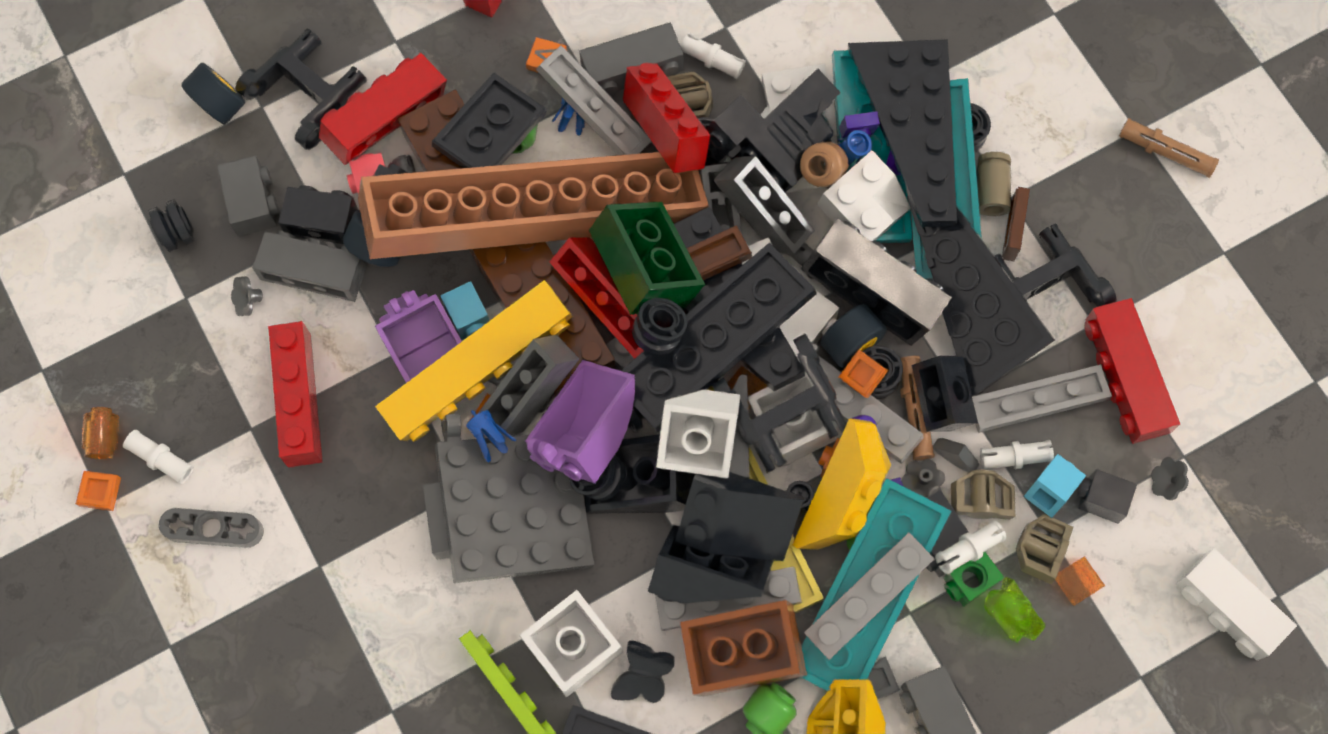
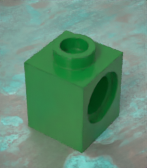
(985, 571)

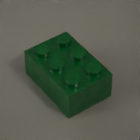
(645, 254)

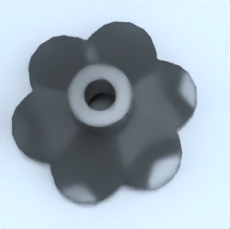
(244, 296)
(1169, 478)
(917, 483)

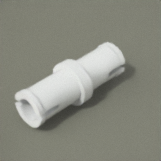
(712, 55)
(1016, 455)
(158, 456)
(970, 547)

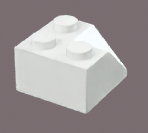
(866, 198)
(698, 433)
(799, 435)
(571, 643)

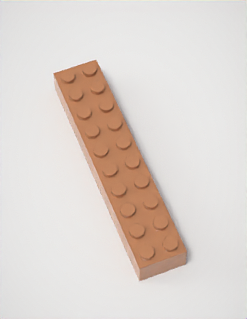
(514, 202)

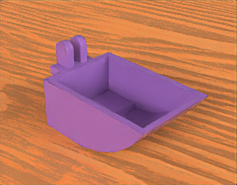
(416, 332)
(584, 422)

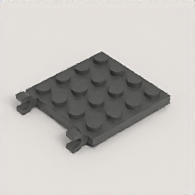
(507, 512)

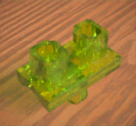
(1013, 612)

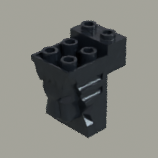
(781, 135)

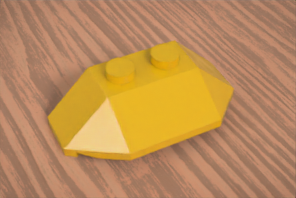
(846, 488)
(847, 709)

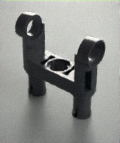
(288, 62)
(1067, 262)
(817, 398)

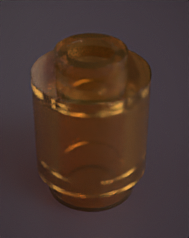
(100, 433)

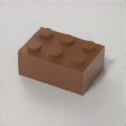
(743, 648)

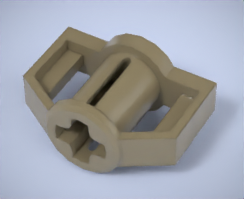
(696, 96)
(983, 496)
(1043, 547)

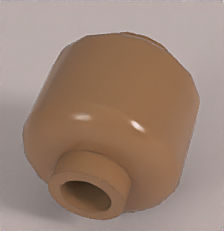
(822, 174)

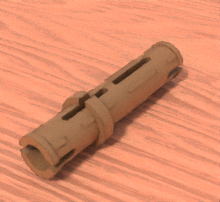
(1205, 164)
(924, 449)

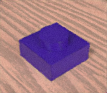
(865, 122)

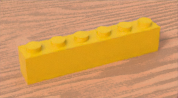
(473, 363)

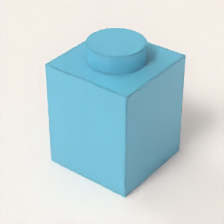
(465, 309)
(1054, 486)

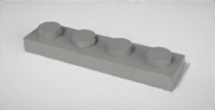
(593, 103)
(1041, 398)
(896, 433)
(780, 586)
(869, 595)

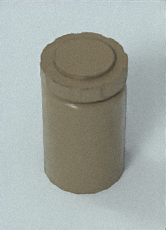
(994, 183)

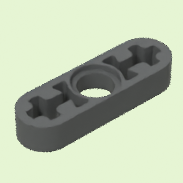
(187, 516)

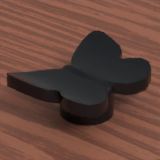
(644, 674)

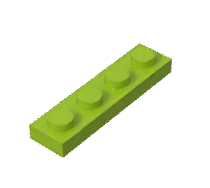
(501, 679)

